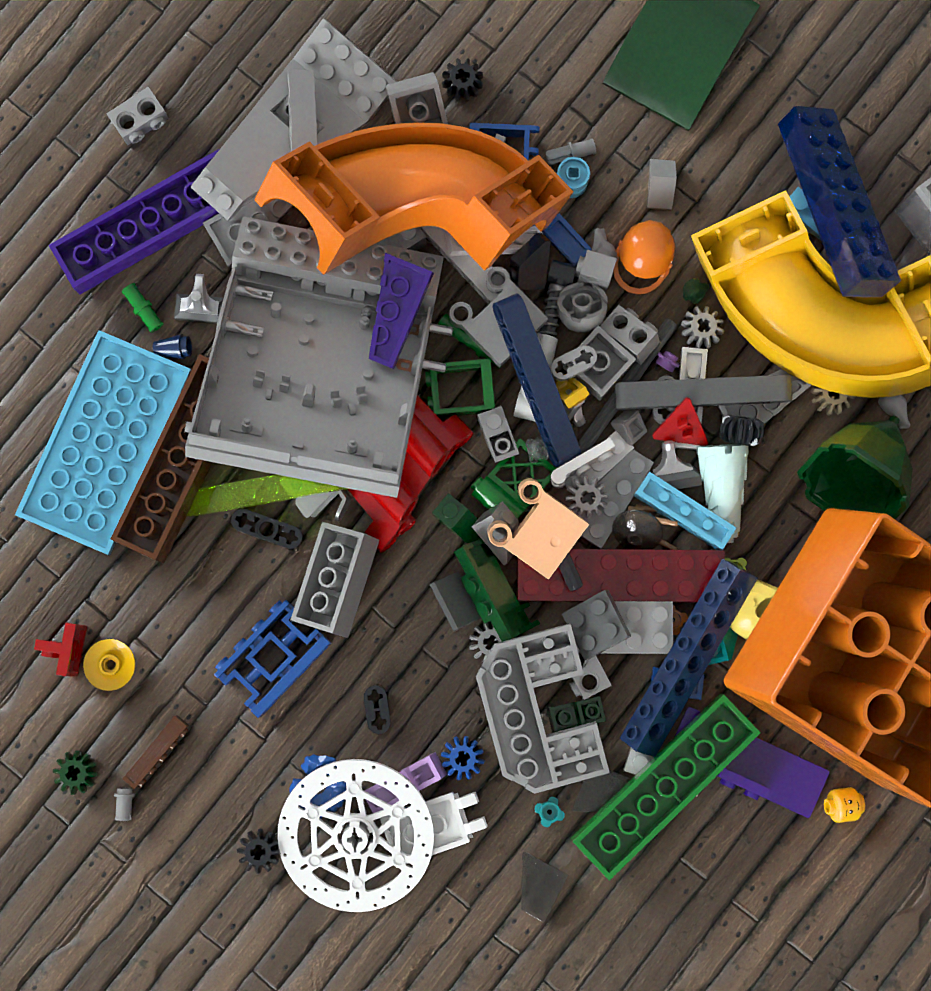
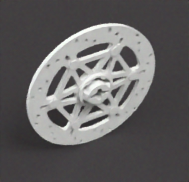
(347, 845)

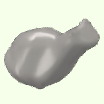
(601, 244)
(896, 406)

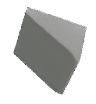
(629, 426)

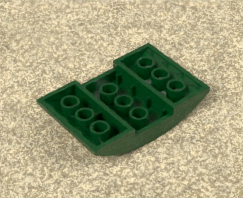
(678, 54)

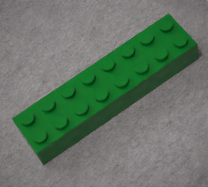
(665, 786)

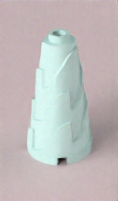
(723, 474)

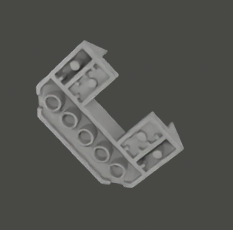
(515, 720)

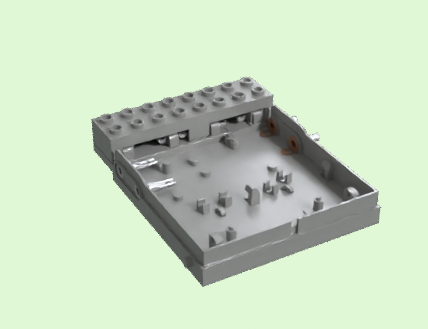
(298, 369)

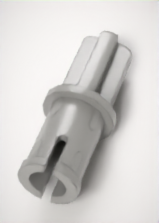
(571, 150)

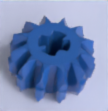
(470, 761)

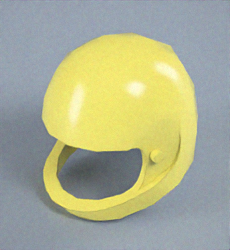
(753, 608)

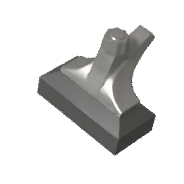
(198, 305)
(675, 471)

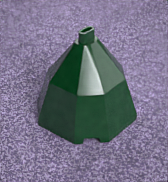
(861, 470)

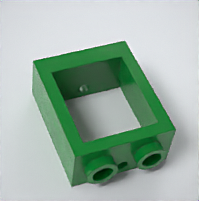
(462, 366)

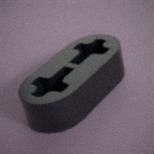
(383, 708)

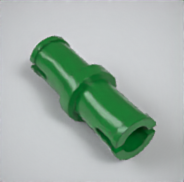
(142, 307)

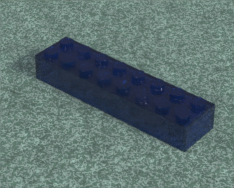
(838, 202)

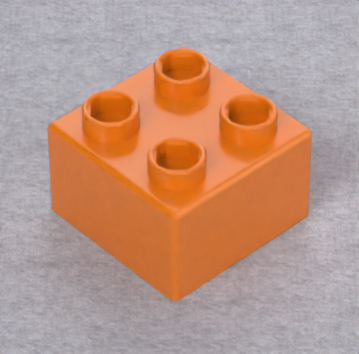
(851, 649)

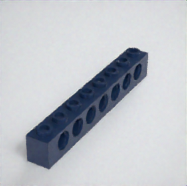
(688, 658)

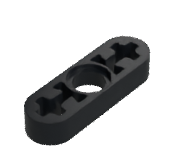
(252, 517)

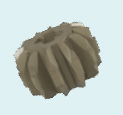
(832, 404)

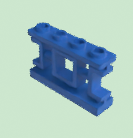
(286, 671)

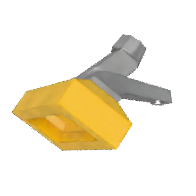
(573, 396)

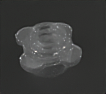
(536, 449)

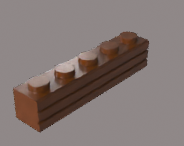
(156, 752)

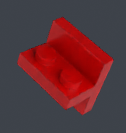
(68, 651)

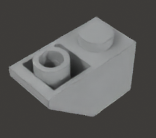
(497, 434)

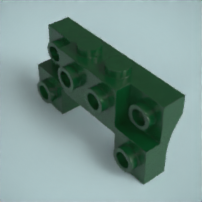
(492, 592)

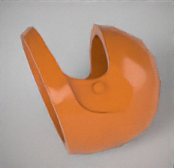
(645, 253)

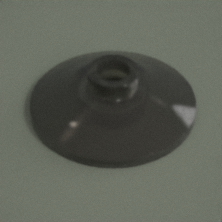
(637, 530)

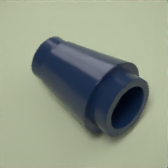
(173, 347)

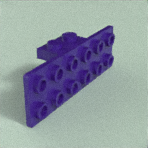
(771, 774)

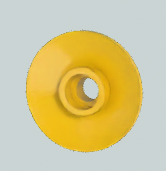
(96, 664)

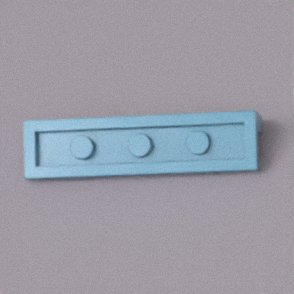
(684, 510)

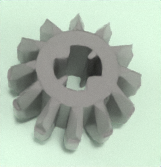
(696, 319)
(589, 488)
(483, 635)

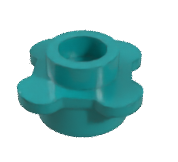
(547, 819)

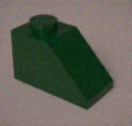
(456, 518)

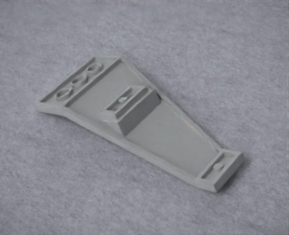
(347, 98)

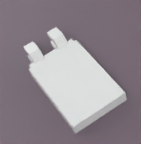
(449, 823)

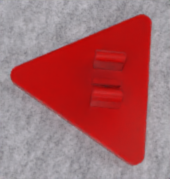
(682, 426)

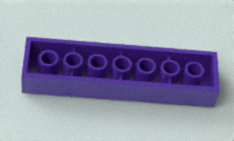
(133, 229)

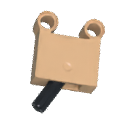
(544, 535)

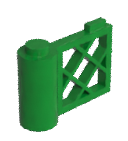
(493, 491)

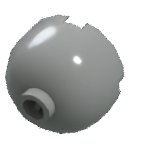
(582, 307)

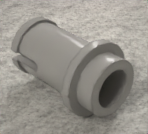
(124, 803)

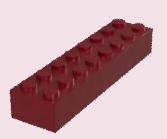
(627, 574)

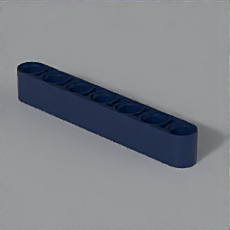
(536, 379)

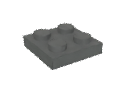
(596, 624)

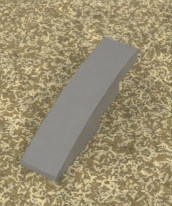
(301, 108)

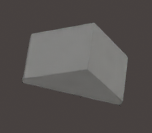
(661, 184)

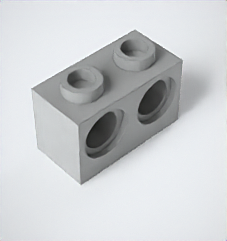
(133, 110)
(595, 269)
(628, 335)
(595, 669)

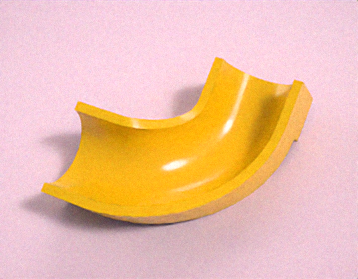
(795, 314)

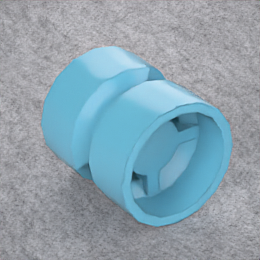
(575, 174)

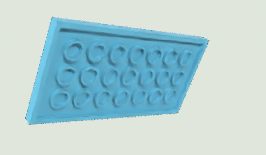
(102, 441)

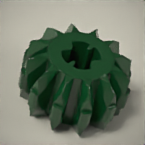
(68, 765)

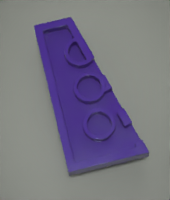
(399, 301)

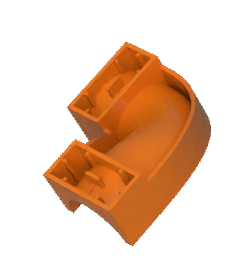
(414, 177)

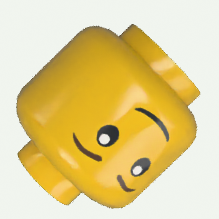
(844, 805)

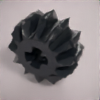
(469, 73)
(741, 430)
(253, 843)

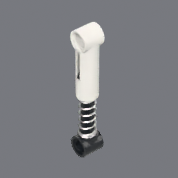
(559, 277)

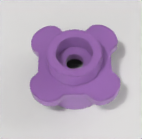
(667, 360)

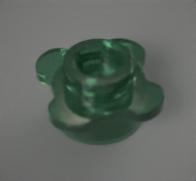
(694, 290)

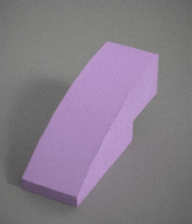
(419, 773)

